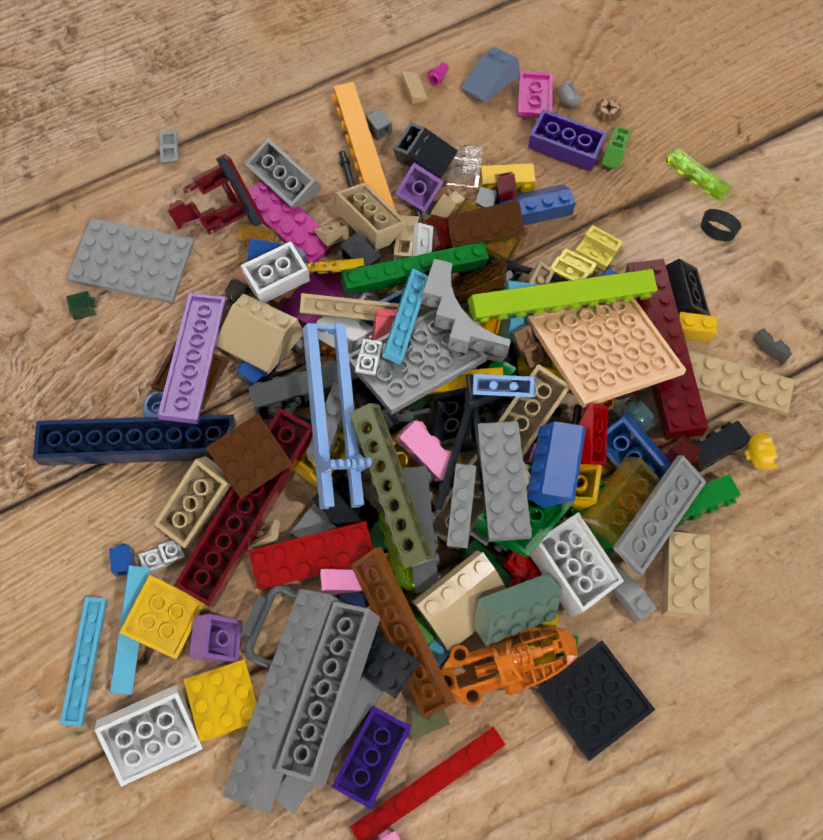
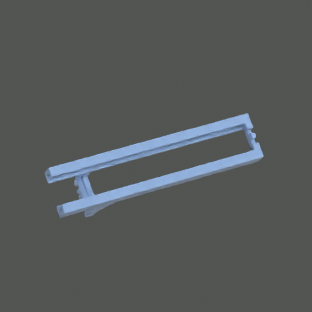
(354, 461)

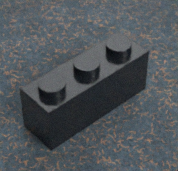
(721, 444)

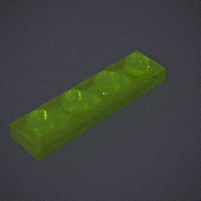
(698, 173)
(403, 576)

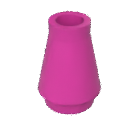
(437, 74)

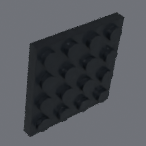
(595, 700)

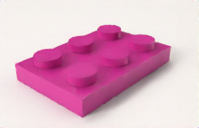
(534, 93)

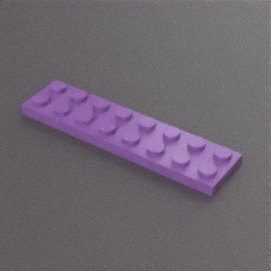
(192, 359)

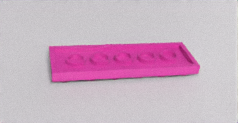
(290, 222)

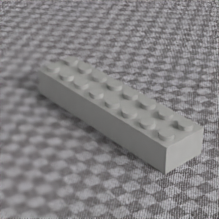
(328, 694)

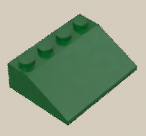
(541, 523)

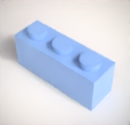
(504, 385)

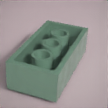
(517, 608)

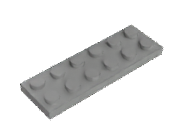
(504, 481)
(659, 515)

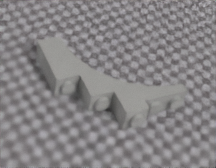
(450, 315)

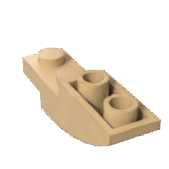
(404, 240)

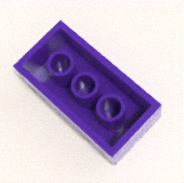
(567, 140)
(371, 757)

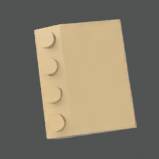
(258, 333)
(452, 601)

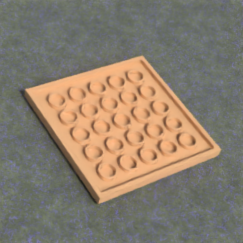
(606, 350)

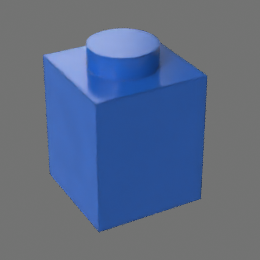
(121, 558)

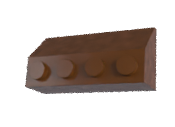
(487, 225)

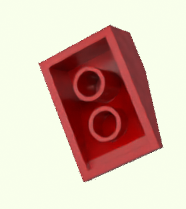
(595, 440)

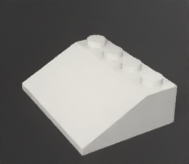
(576, 564)
(148, 735)

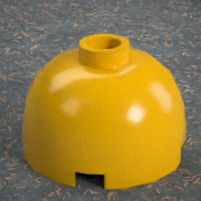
(761, 451)

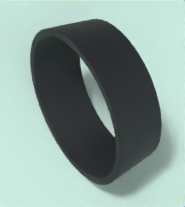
(723, 218)

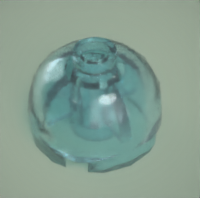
(640, 413)

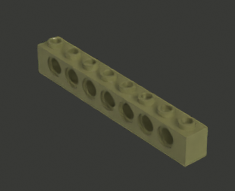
(400, 491)

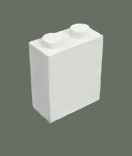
(355, 332)

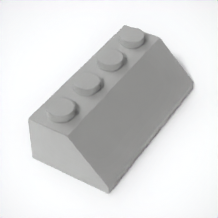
(283, 174)

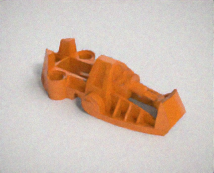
(512, 662)

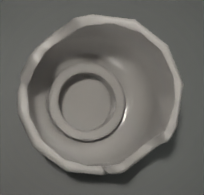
(569, 95)

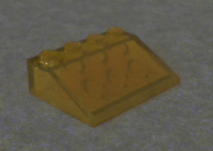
(621, 499)

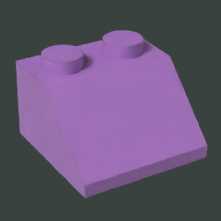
(419, 187)
(215, 639)

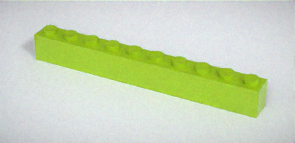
(562, 295)

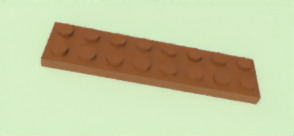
(402, 629)

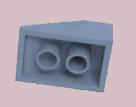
(491, 74)

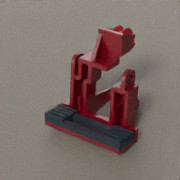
(238, 206)

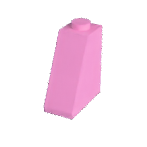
(339, 581)

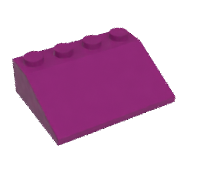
(320, 284)

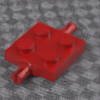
(521, 568)

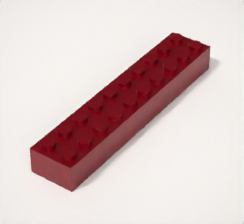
(679, 397)
(241, 519)

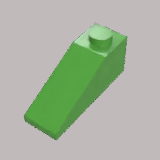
(616, 147)

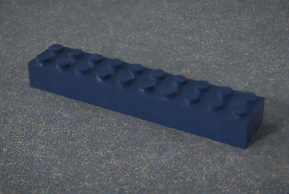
(126, 440)

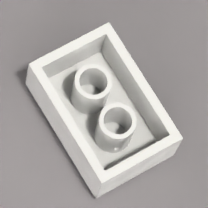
(275, 272)

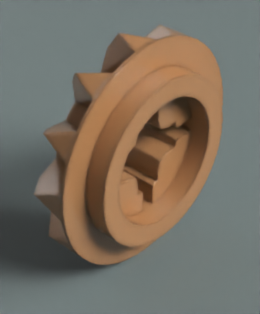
(603, 113)

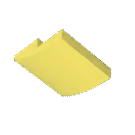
(599, 247)
(573, 266)

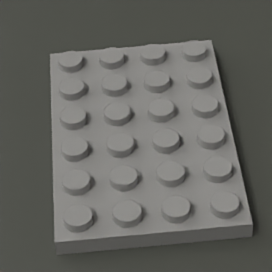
(131, 260)
(424, 367)

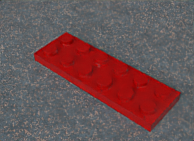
(309, 554)

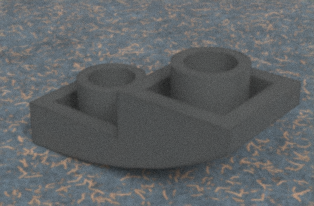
(776, 350)

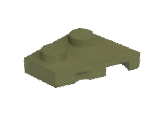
(427, 725)

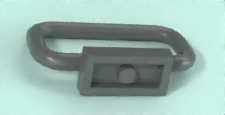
(256, 620)

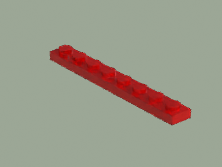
(427, 785)

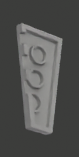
(313, 521)

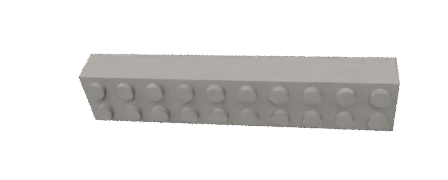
(254, 774)

